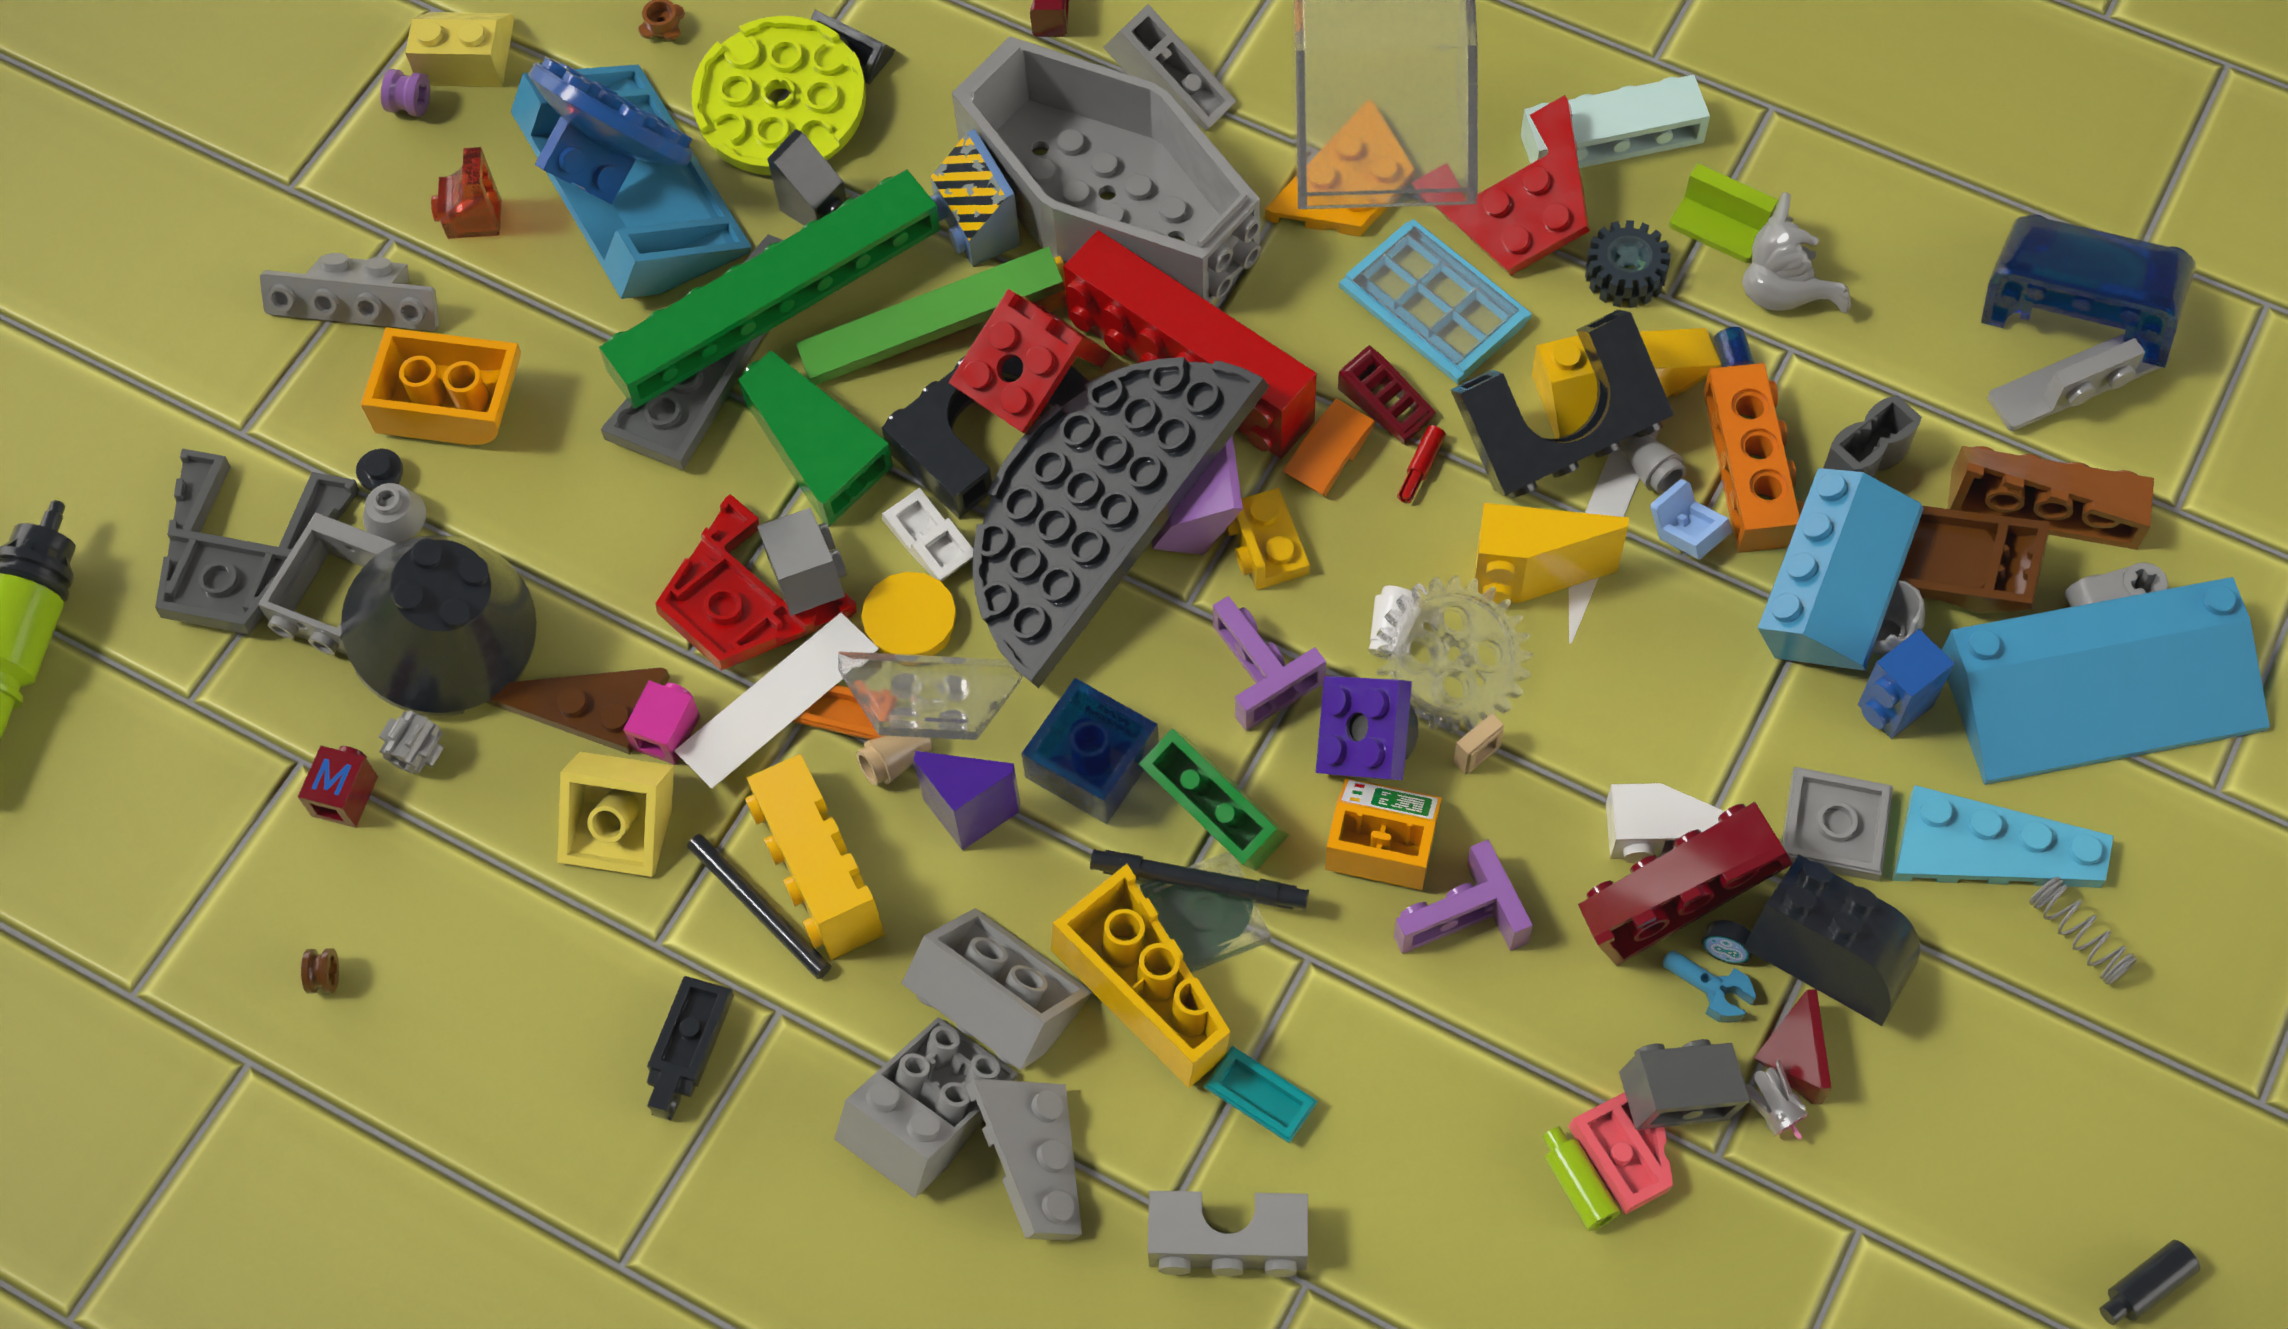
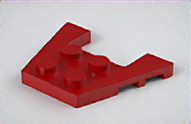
(1534, 207)
(725, 606)

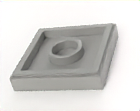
(1837, 822)

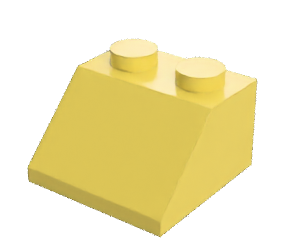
(460, 47)
(614, 813)

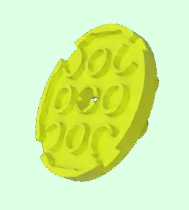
(770, 55)

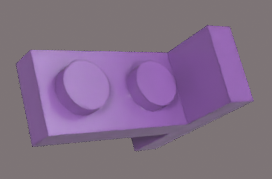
(1275, 682)
(1467, 906)

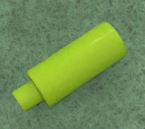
(1579, 1180)

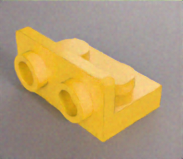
(1267, 541)

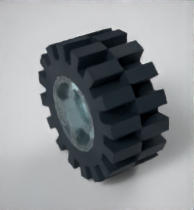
(1623, 248)

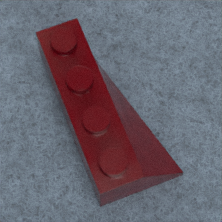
(1683, 883)

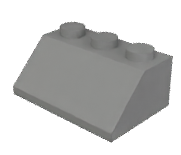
(995, 987)

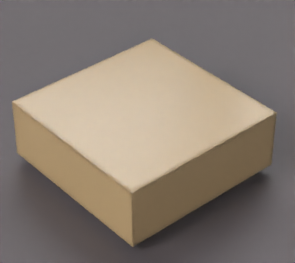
(1478, 744)

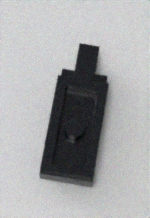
(686, 1043)

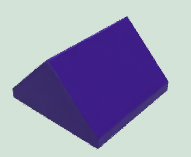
(967, 793)

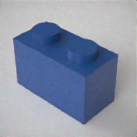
(1905, 684)

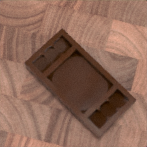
(1976, 559)

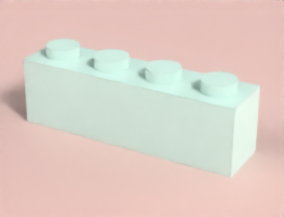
(1629, 122)

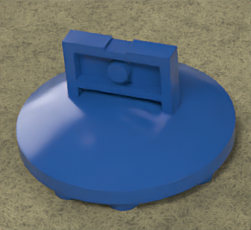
(600, 132)

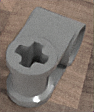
(2117, 584)

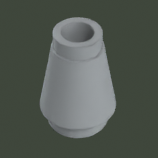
(1653, 462)

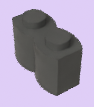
(1877, 441)

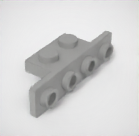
(351, 292)
(2069, 382)

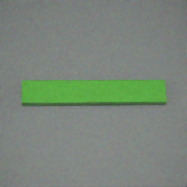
(927, 316)

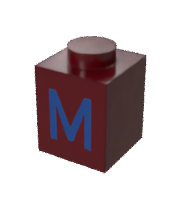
(338, 785)

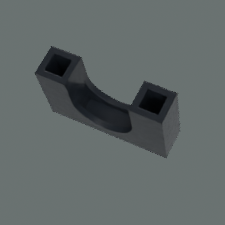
(1626, 404)
(927, 447)

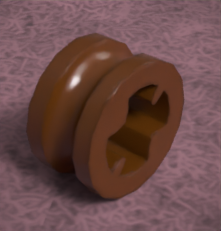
(320, 970)

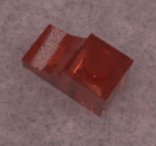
(468, 199)

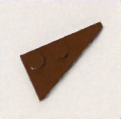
(582, 704)

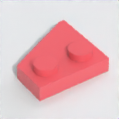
(1625, 1158)

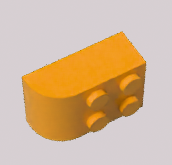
(440, 386)

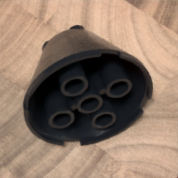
(438, 624)

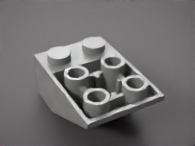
(917, 1109)

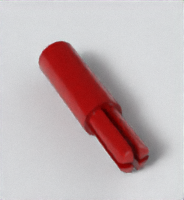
(1421, 462)

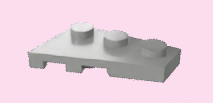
(1035, 1148)

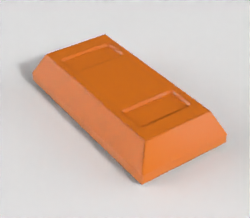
(839, 713)

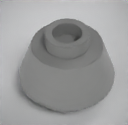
(394, 512)

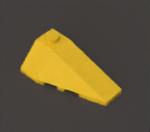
(1570, 386)

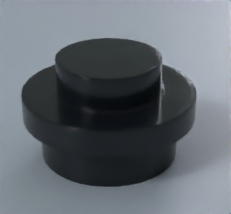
(379, 468)

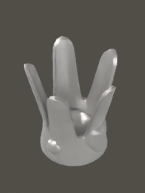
(1780, 1106)

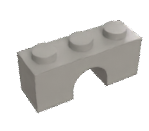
(1271, 1241)

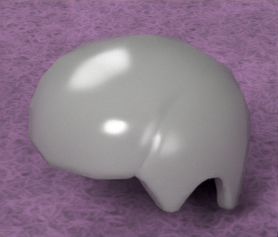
(1902, 618)

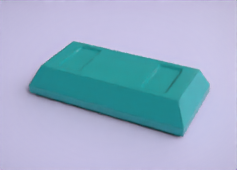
(1260, 1094)

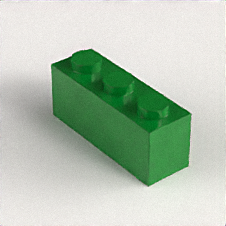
(1213, 799)

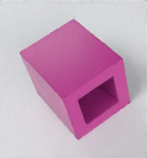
(662, 721)

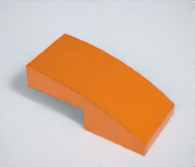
(1329, 446)

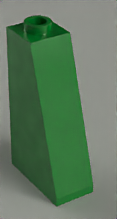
(817, 438)

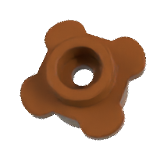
(661, 19)

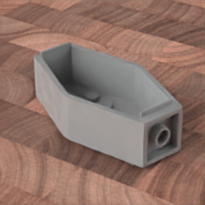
(1116, 138)

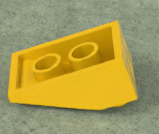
(1544, 550)

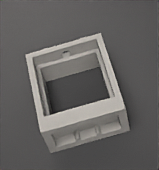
(317, 541)

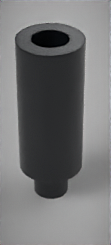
(2150, 1283)

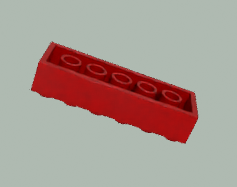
(1158, 318)

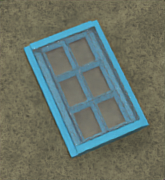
(1435, 300)

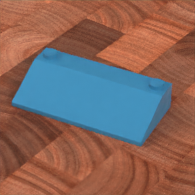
(665, 217)
(2107, 680)

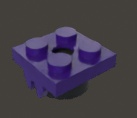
(1366, 727)

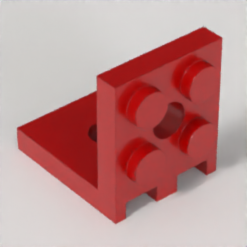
(1043, 345)

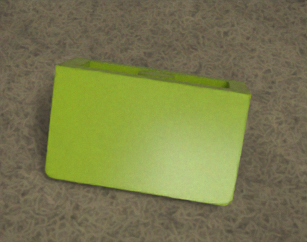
(1722, 212)

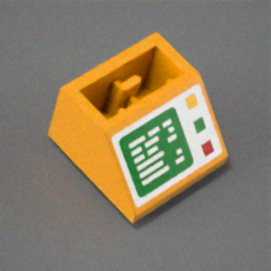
(1382, 833)

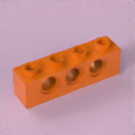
(1754, 521)

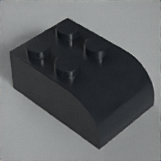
(1837, 939)

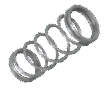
(2052, 892)

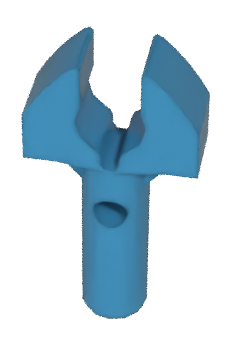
(1713, 986)

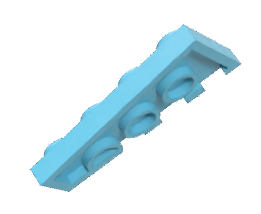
(1975, 840)

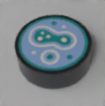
(1726, 941)

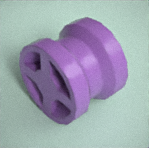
(405, 92)

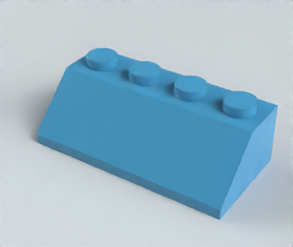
(1839, 570)

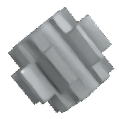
(411, 742)

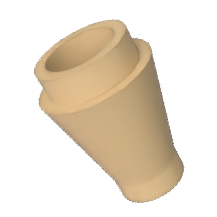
(889, 756)

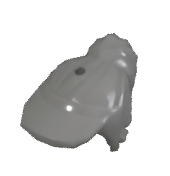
(1782, 267)

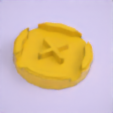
(909, 615)

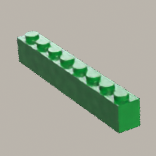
(769, 288)

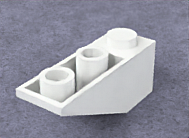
(1651, 818)

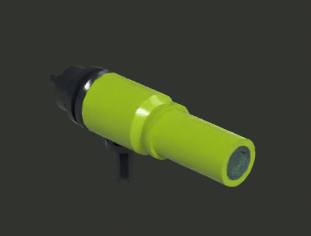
(32, 596)

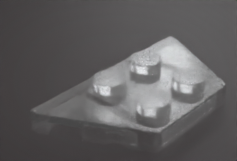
(928, 692)

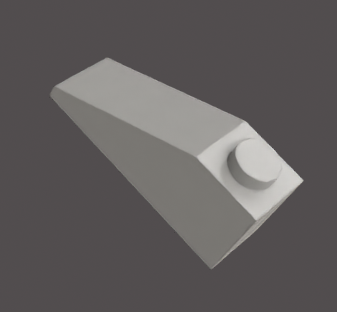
(1156, 54)

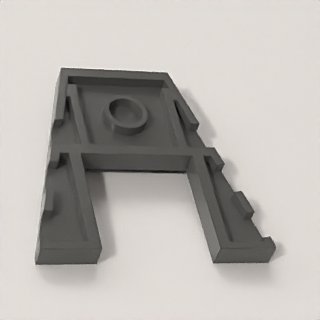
(223, 578)

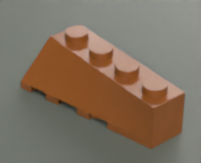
(2071, 496)

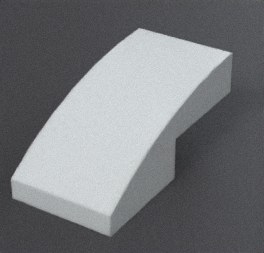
(928, 536)

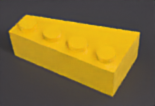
(816, 857)
(1141, 976)

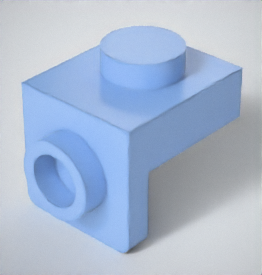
(1688, 523)

